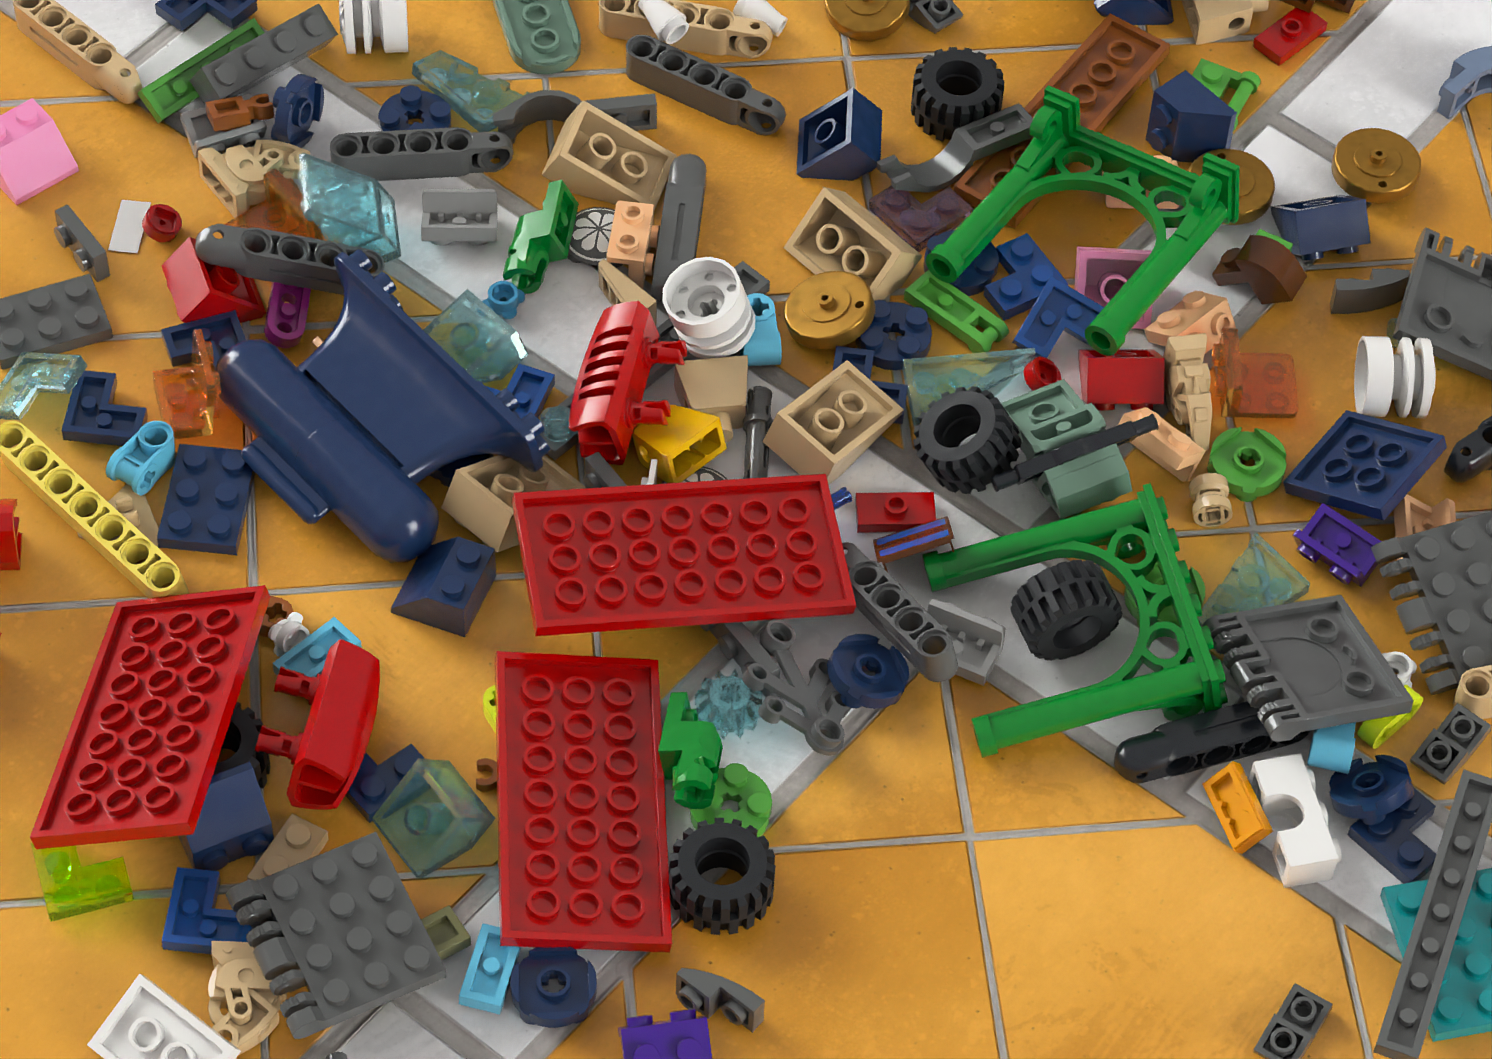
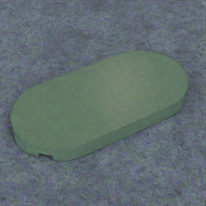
(540, 34)

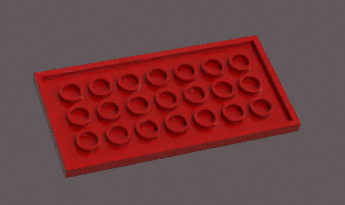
(682, 554)
(152, 719)
(581, 803)

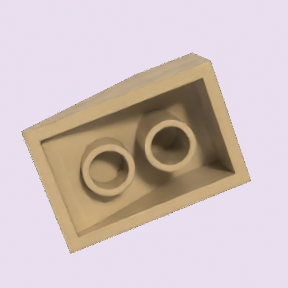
(607, 159)
(832, 423)
(484, 492)

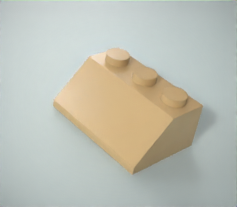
(848, 238)

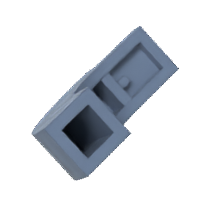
(1468, 78)

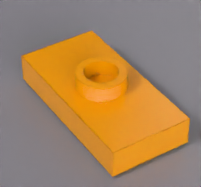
(1237, 807)

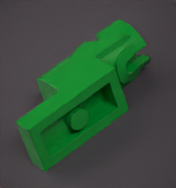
(541, 238)
(689, 753)

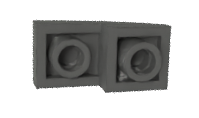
(934, 14)
(1358, 296)
(1451, 744)
(710, 992)
(1294, 1025)

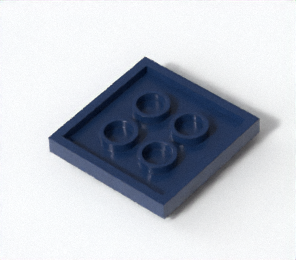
(1365, 465)

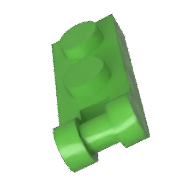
(956, 312)

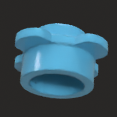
(504, 299)

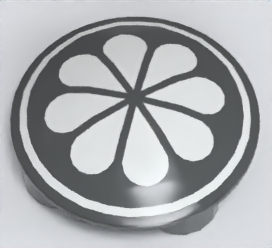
(591, 236)

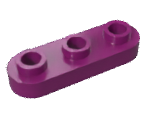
(286, 316)

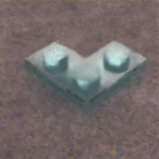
(37, 374)

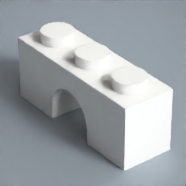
(1288, 790)

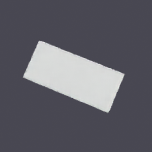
(128, 226)

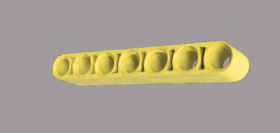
(83, 500)

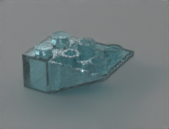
(349, 207)

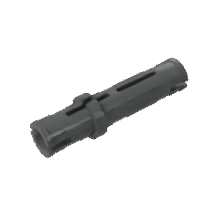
(756, 427)

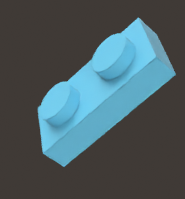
(311, 653)
(488, 972)

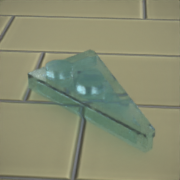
(935, 375)

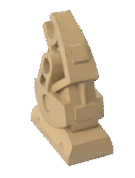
(239, 172)
(1188, 386)
(245, 992)

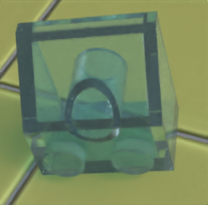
(477, 338)
(432, 816)

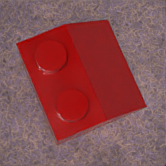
(209, 289)
(1122, 378)

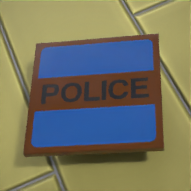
(913, 540)

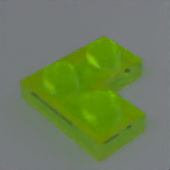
(79, 889)

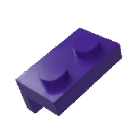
(1338, 545)
(677, 1038)

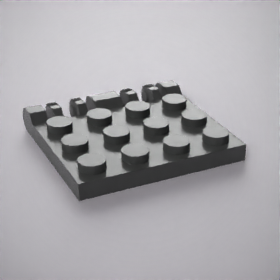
(1449, 304)
(1454, 588)
(1307, 666)
(339, 932)

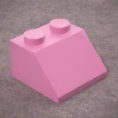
(31, 152)
(1104, 271)

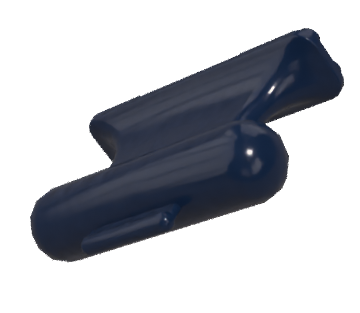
(369, 418)

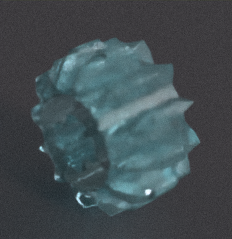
(728, 704)

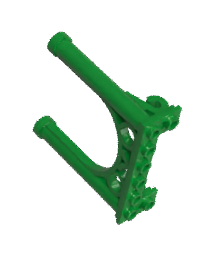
(1127, 175)
(1126, 531)

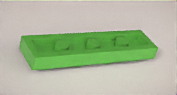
(175, 90)

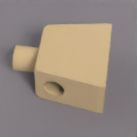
(1220, 18)
(715, 388)

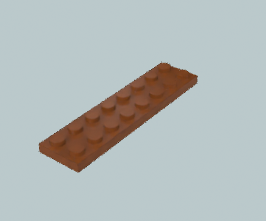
(1100, 74)

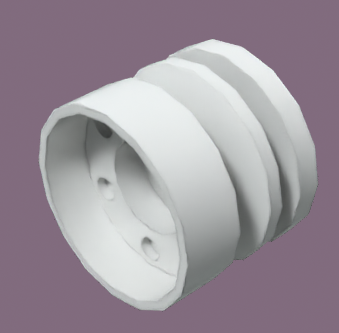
(374, 19)
(709, 307)
(1400, 377)

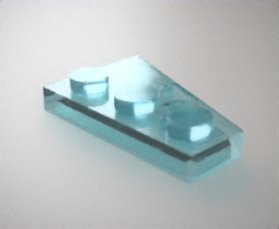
(464, 89)
(1256, 581)

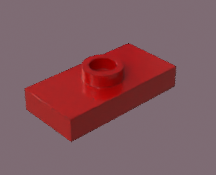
(1289, 35)
(893, 511)

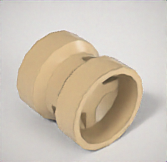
(1210, 498)

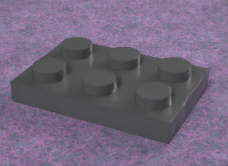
(52, 319)

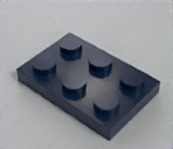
(206, 500)

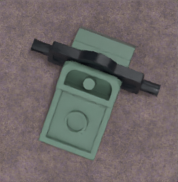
(1069, 449)

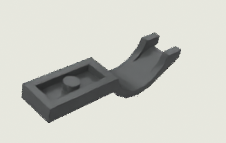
(634, 111)
(966, 146)

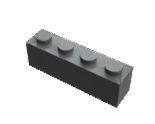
(264, 56)

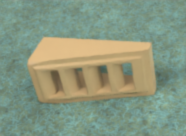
(621, 289)

